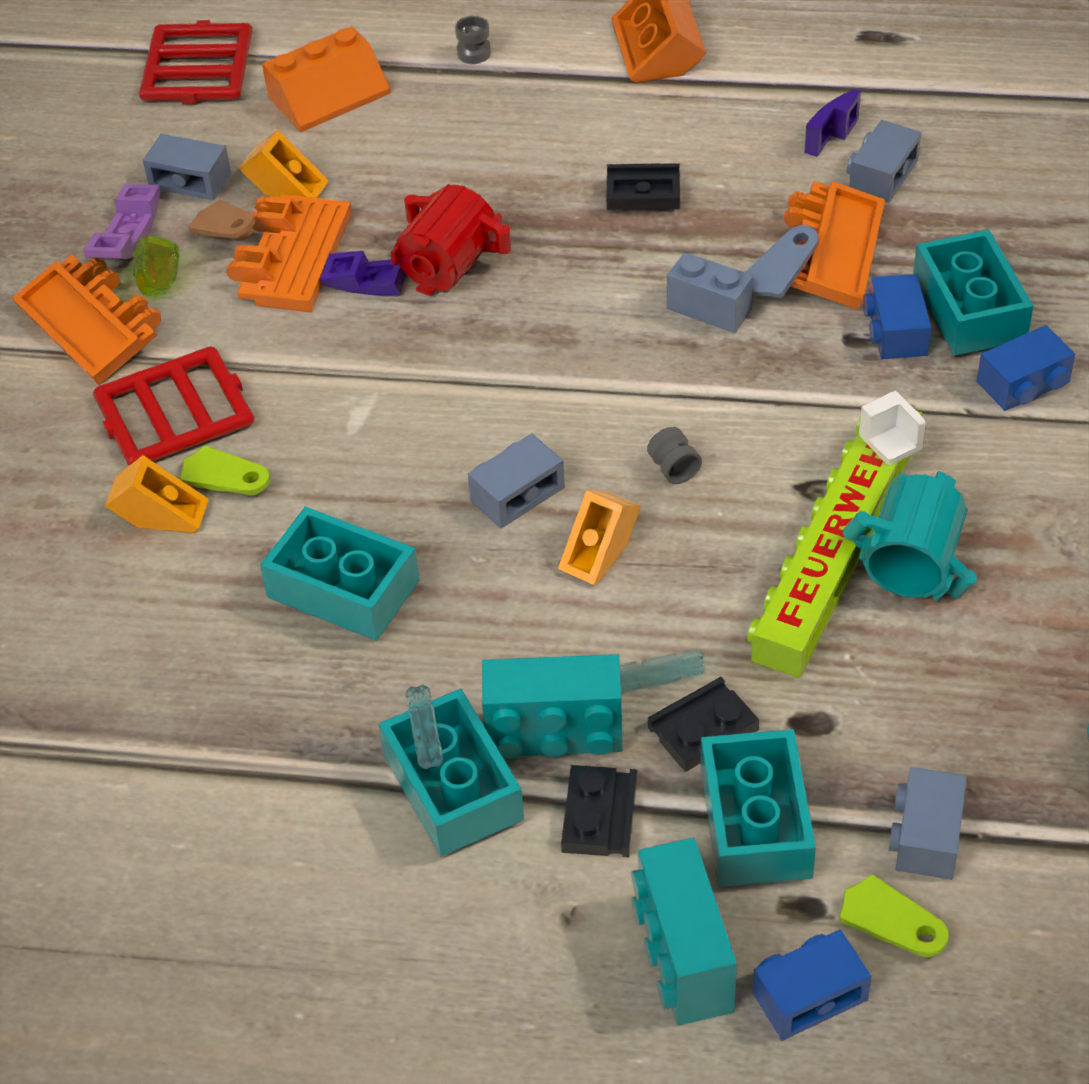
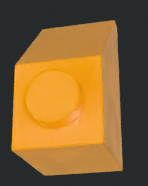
(282, 169)
(155, 499)
(598, 535)

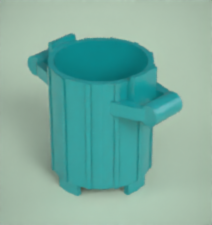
(915, 538)

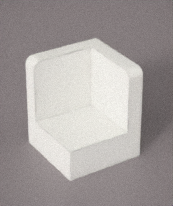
(892, 428)

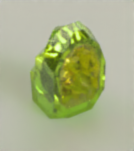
(155, 265)

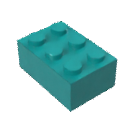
(972, 291)
(340, 573)
(553, 705)
(470, 790)
(757, 808)
(684, 932)

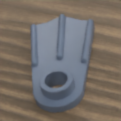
(783, 262)

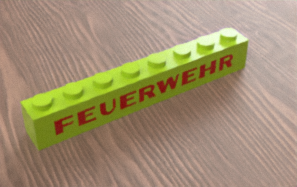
(823, 562)

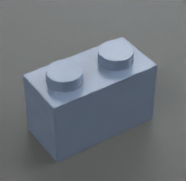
(884, 159)
(187, 166)
(709, 292)
(516, 480)
(930, 822)

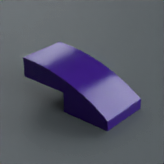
(833, 120)
(357, 275)

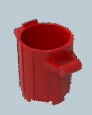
(447, 237)

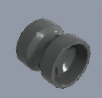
(474, 45)
(671, 451)

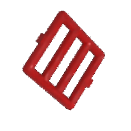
(191, 94)
(176, 369)

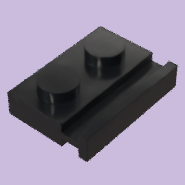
(643, 186)
(703, 713)
(599, 811)

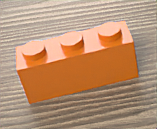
(658, 38)
(325, 78)

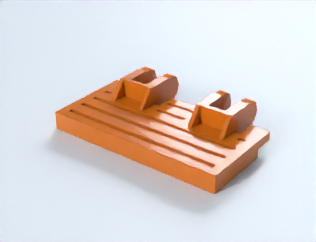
(847, 235)
(292, 250)
(86, 317)

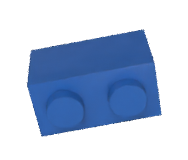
(898, 316)
(1025, 368)
(811, 983)

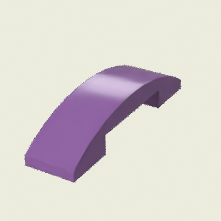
(134, 219)

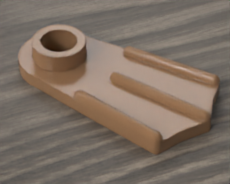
(223, 221)

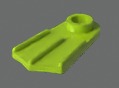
(224, 472)
(892, 918)

